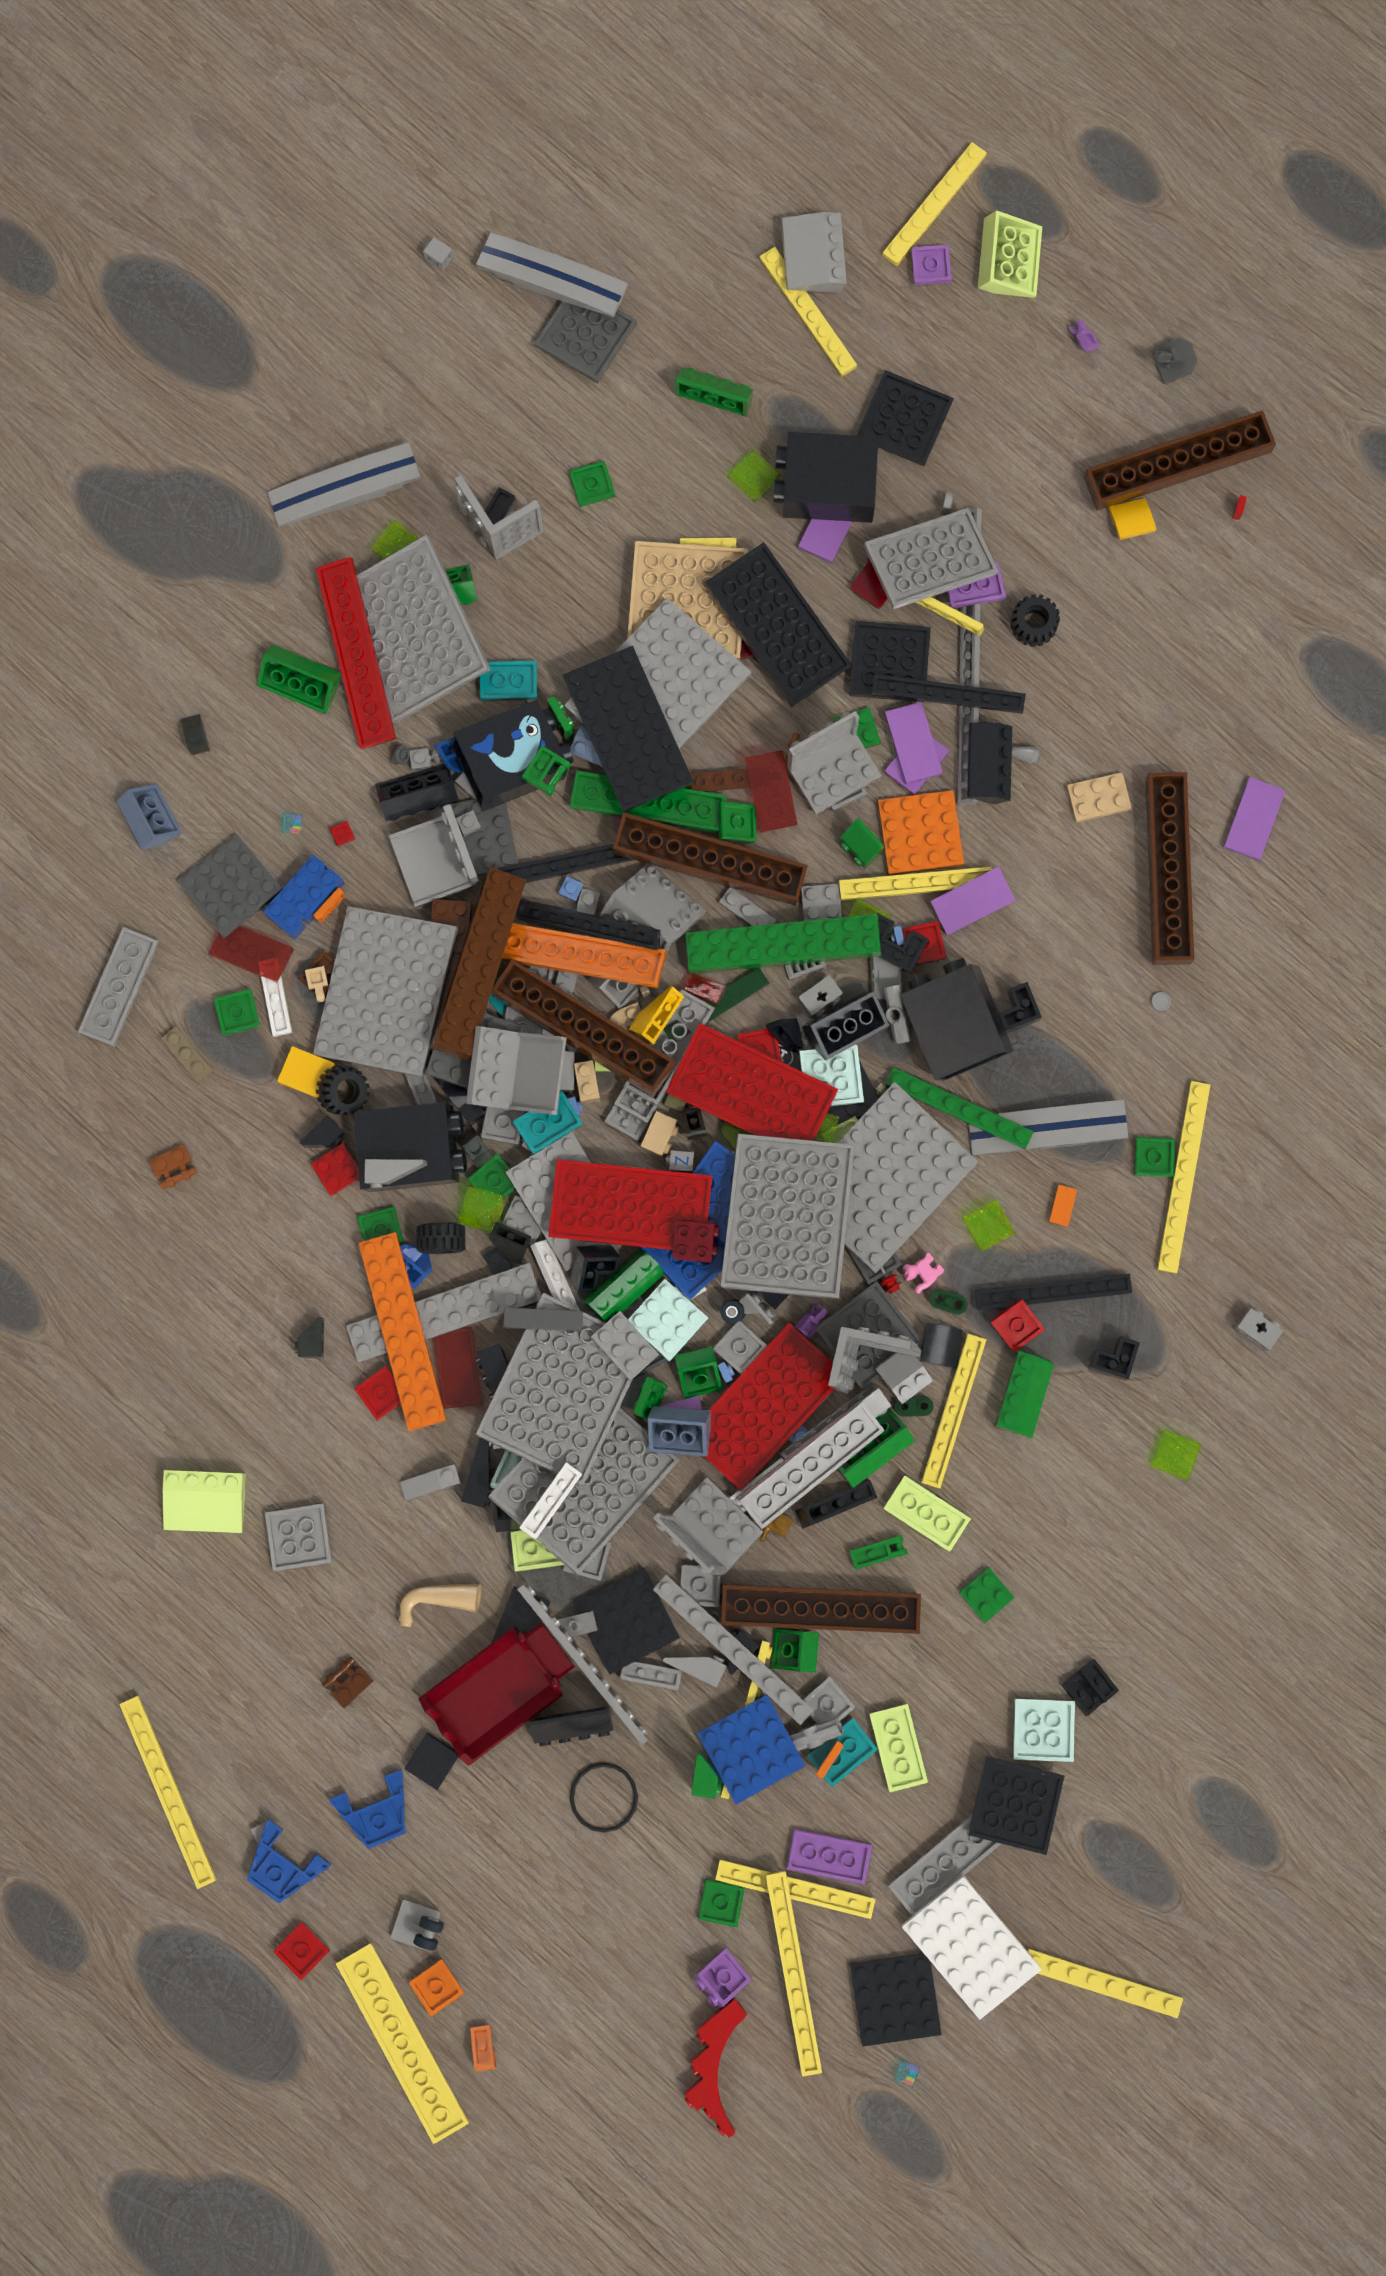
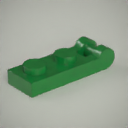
(877, 1552)

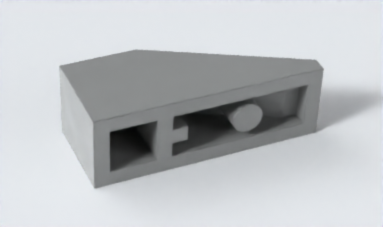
(384, 1172)
(431, 1482)
(702, 1667)

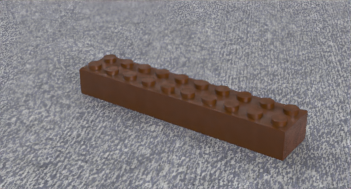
(1179, 460)
(709, 859)
(1169, 868)
(478, 963)
(583, 1027)
(821, 1609)

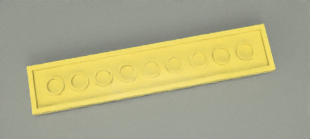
(402, 2043)

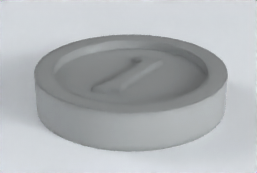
(1161, 1001)

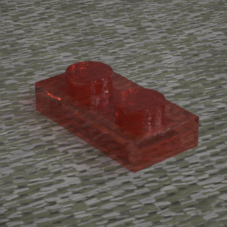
(704, 989)

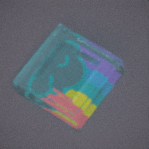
(291, 823)
(906, 2073)

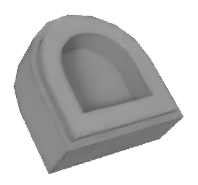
(947, 503)

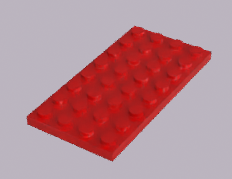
(750, 1088)
(625, 1203)
(767, 1405)

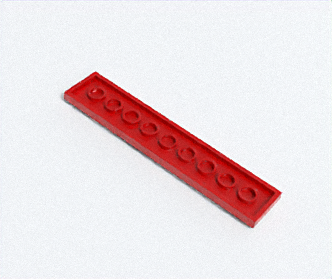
(356, 653)

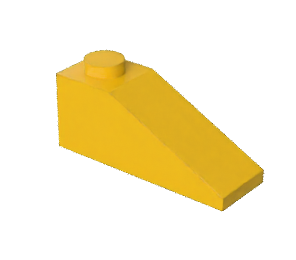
(656, 1015)

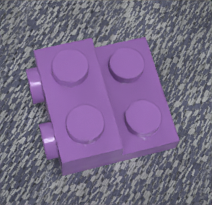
(721, 1978)

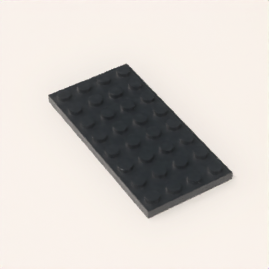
(777, 624)
(628, 729)

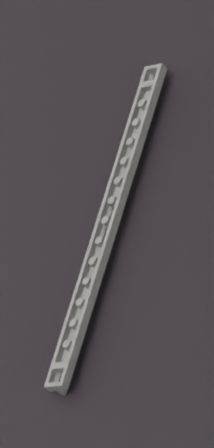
(968, 678)

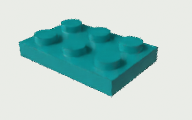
(509, 681)
(544, 1129)
(855, 1751)

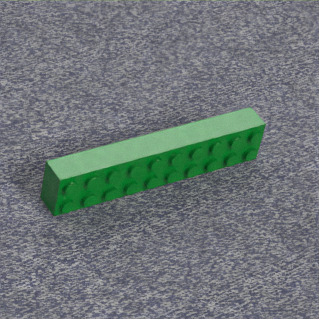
(783, 944)

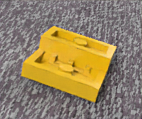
(1132, 518)

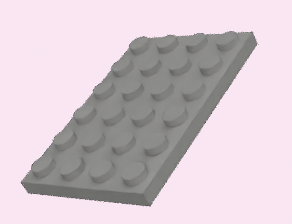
(930, 558)
(535, 1185)

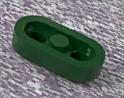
(948, 1300)
(914, 1407)

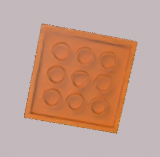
(920, 832)

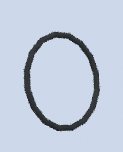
(573, 1792)

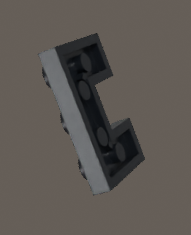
(901, 957)

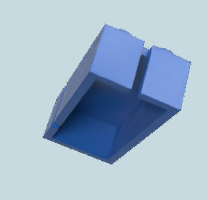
(303, 897)

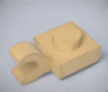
(317, 980)

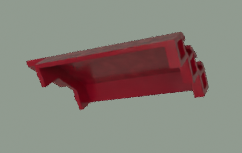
(497, 1691)

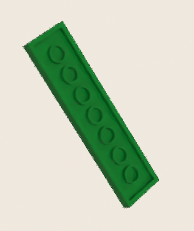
(680, 808)

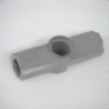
(900, 1024)
(817, 1734)

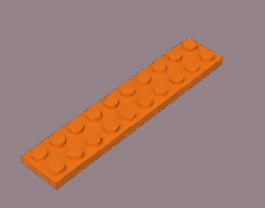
(584, 955)
(402, 1331)

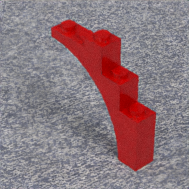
(705, 2090)

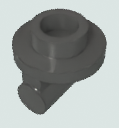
(400, 755)

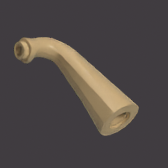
(456, 1596)

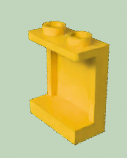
(303, 1071)

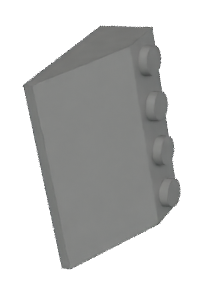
(814, 252)

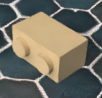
(587, 1082)
(659, 1134)

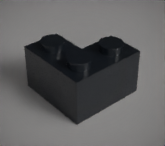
(1024, 1009)
(590, 1263)
(1116, 1364)

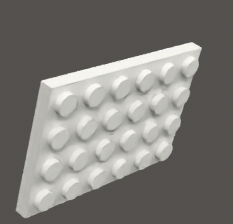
(971, 1947)

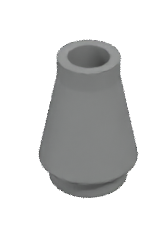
(1028, 754)

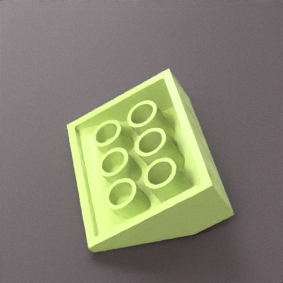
(1009, 255)
(203, 1501)

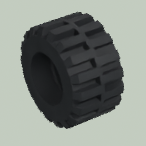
(1039, 606)
(356, 1094)
(440, 1238)

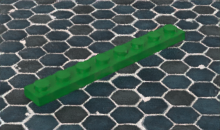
(961, 1109)

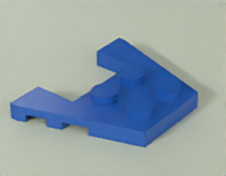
(380, 1820)
(276, 1873)

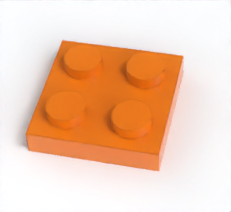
(436, 1987)

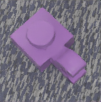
(1086, 338)
(811, 1321)

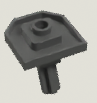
(1175, 359)

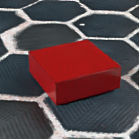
(1239, 508)
(342, 833)

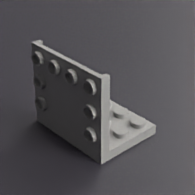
(506, 534)
(831, 763)
(434, 859)
(655, 903)
(516, 1070)
(847, 1349)
(710, 1529)

